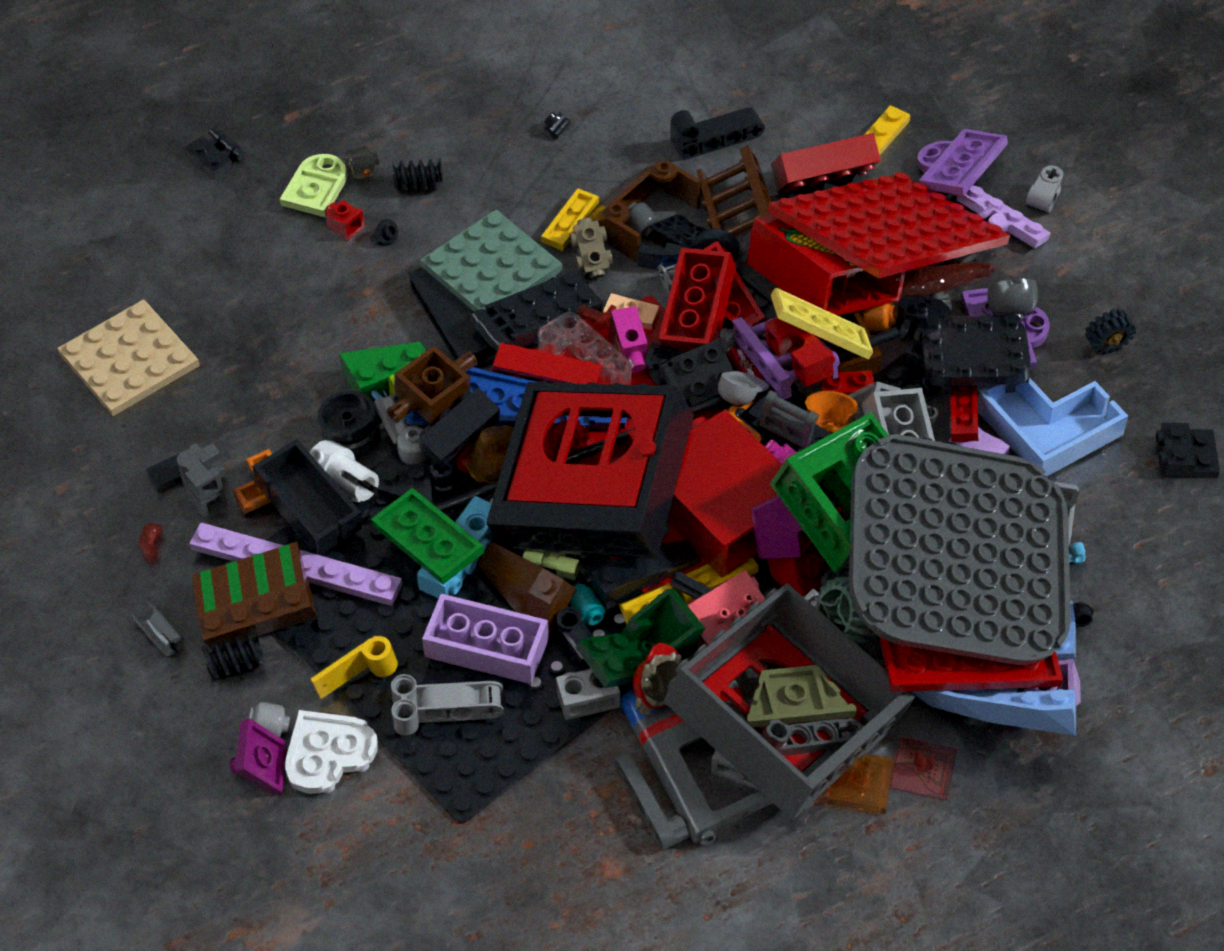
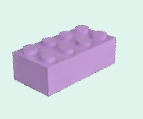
(485, 638)

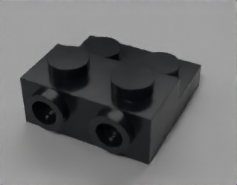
(1187, 451)

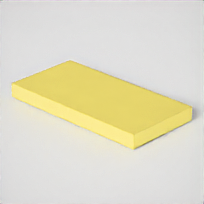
(821, 323)

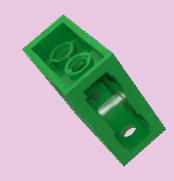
(831, 465)

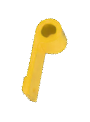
(372, 654)

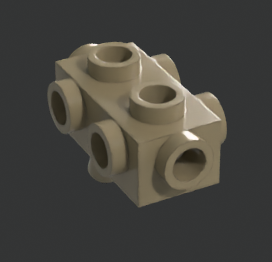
(588, 241)

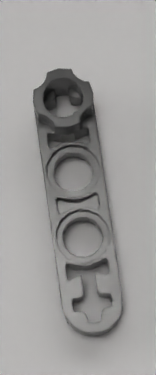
(780, 734)
(664, 831)

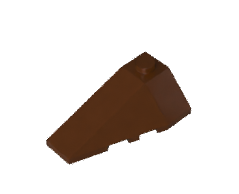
(526, 585)

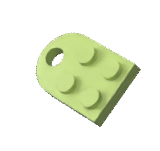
(315, 187)

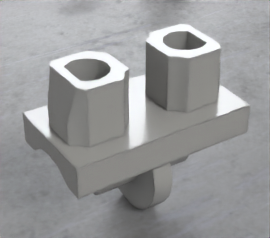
(387, 423)

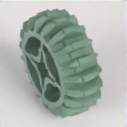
(837, 606)

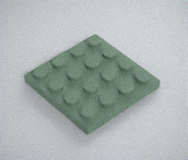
(490, 262)

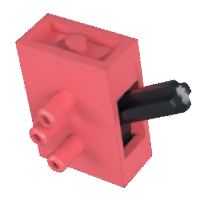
(719, 606)

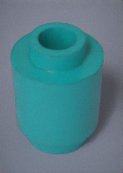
(588, 605)

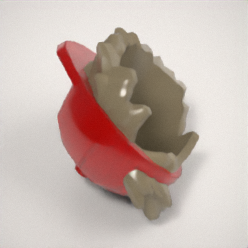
(653, 676)

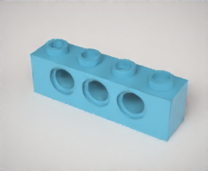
(471, 519)

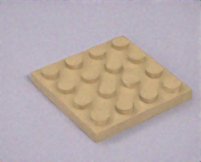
(128, 357)

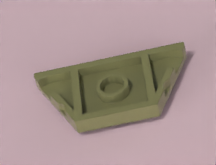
(797, 697)

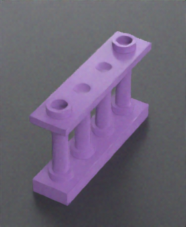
(764, 361)

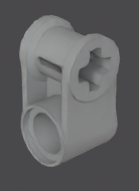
(1046, 189)

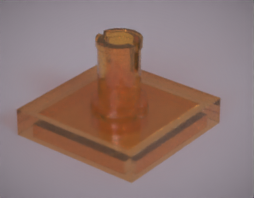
(864, 785)

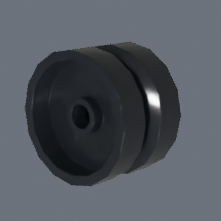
(350, 421)

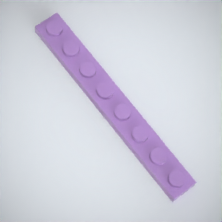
(319, 569)

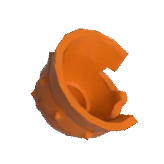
(834, 409)

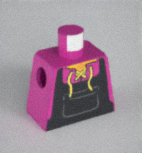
(628, 336)

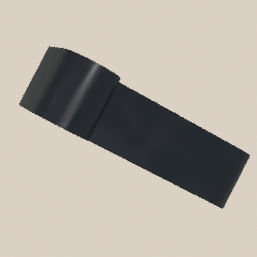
(713, 134)

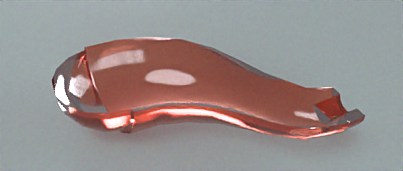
(940, 278)

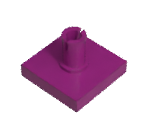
(260, 757)

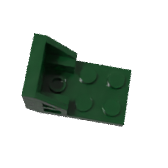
(662, 620)

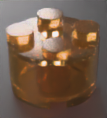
(488, 453)

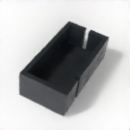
(307, 497)

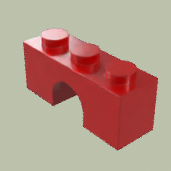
(809, 356)

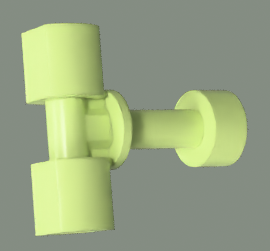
(564, 566)

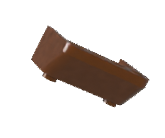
(615, 211)

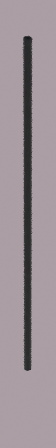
(621, 438)

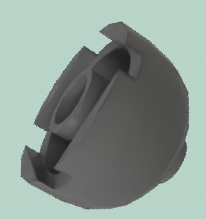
(1013, 298)

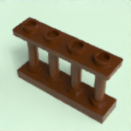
(754, 182)

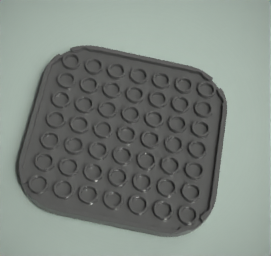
(959, 551)

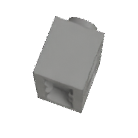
(589, 697)

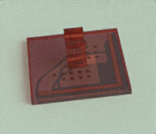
(923, 768)

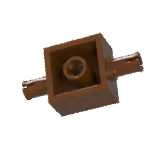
(431, 385)

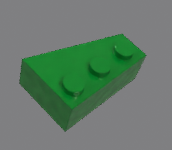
(371, 368)

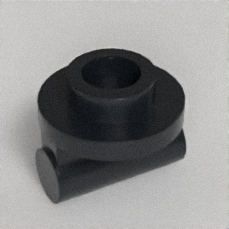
(556, 124)
(386, 232)

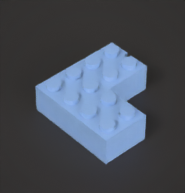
(1049, 431)

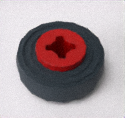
(726, 240)

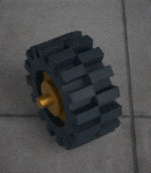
(1110, 331)

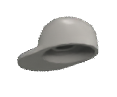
(740, 387)

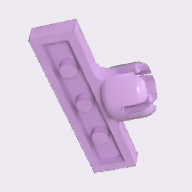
(1009, 220)

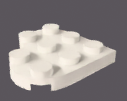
(327, 747)

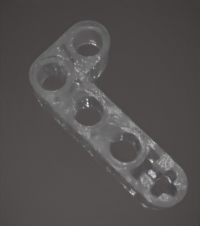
(575, 335)

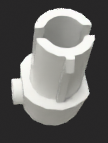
(344, 470)

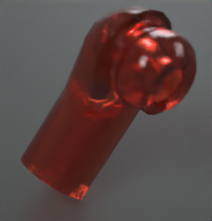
(146, 540)

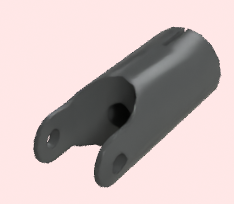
(160, 632)

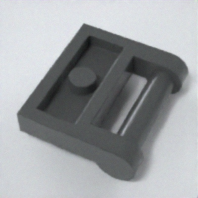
(788, 420)

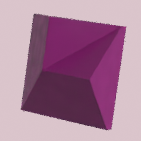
(776, 530)

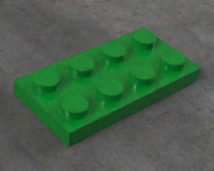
(427, 535)

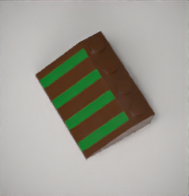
(253, 596)

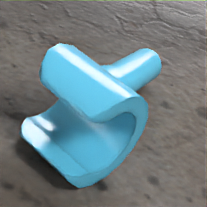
(1077, 553)

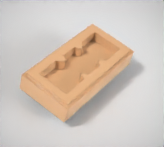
(647, 311)

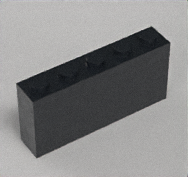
(449, 318)

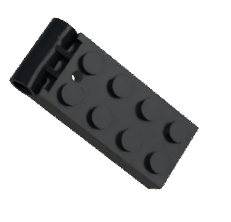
(522, 314)

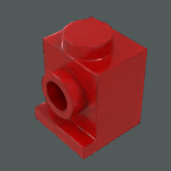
(341, 215)

